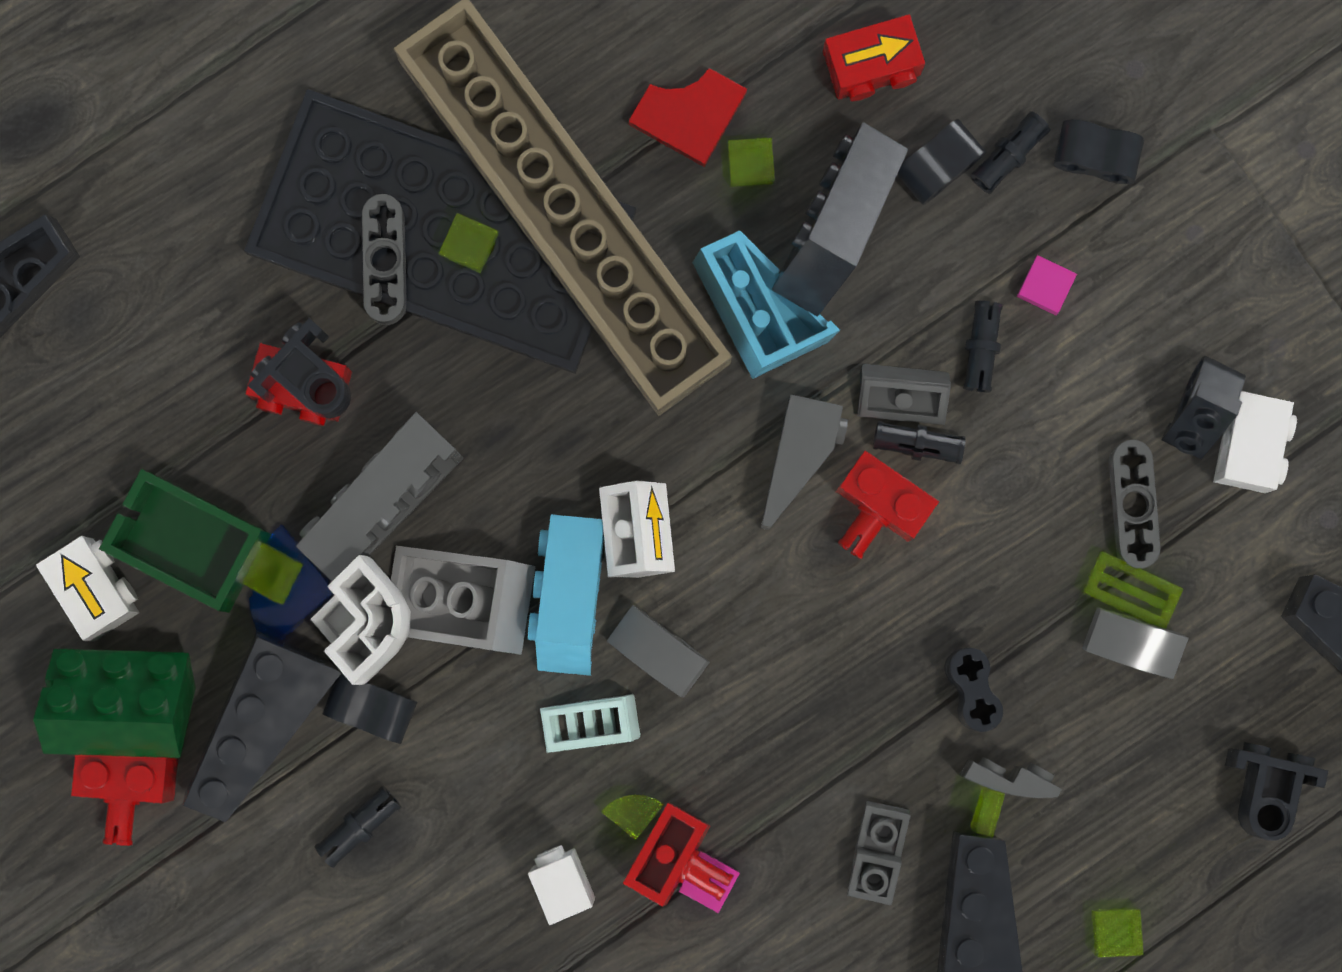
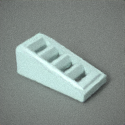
(627, 717)

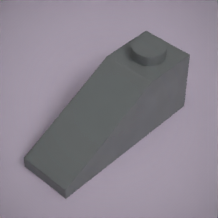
(805, 443)

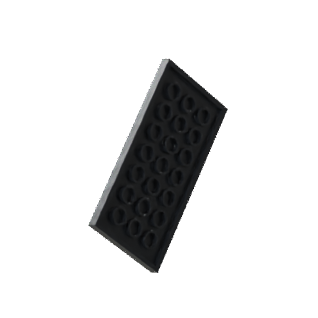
(314, 227)

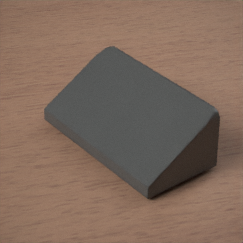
(903, 394)

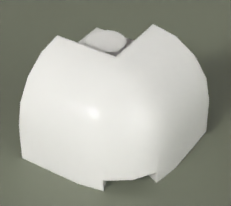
(363, 620)

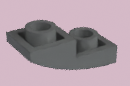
(1135, 643)
(658, 651)
(1026, 783)
(878, 852)

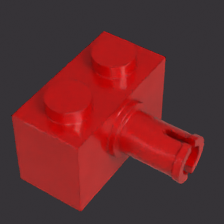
(883, 501)
(123, 784)
(673, 857)

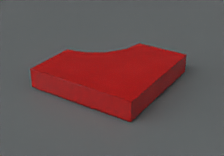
(689, 117)

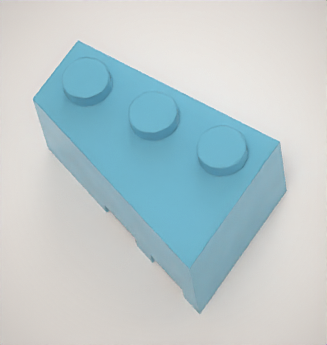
(759, 321)
(567, 594)

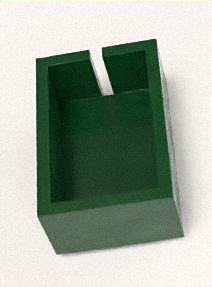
(184, 541)
(115, 703)

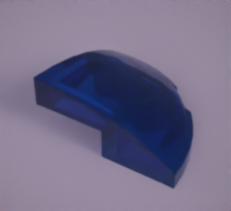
(304, 597)

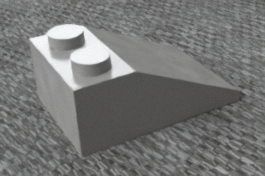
(464, 598)

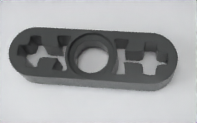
(371, 227)
(1148, 491)

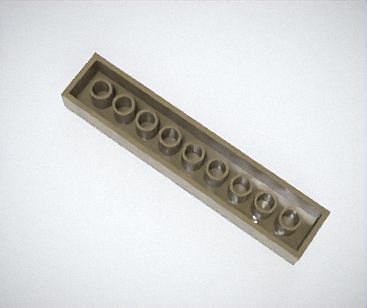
(563, 206)

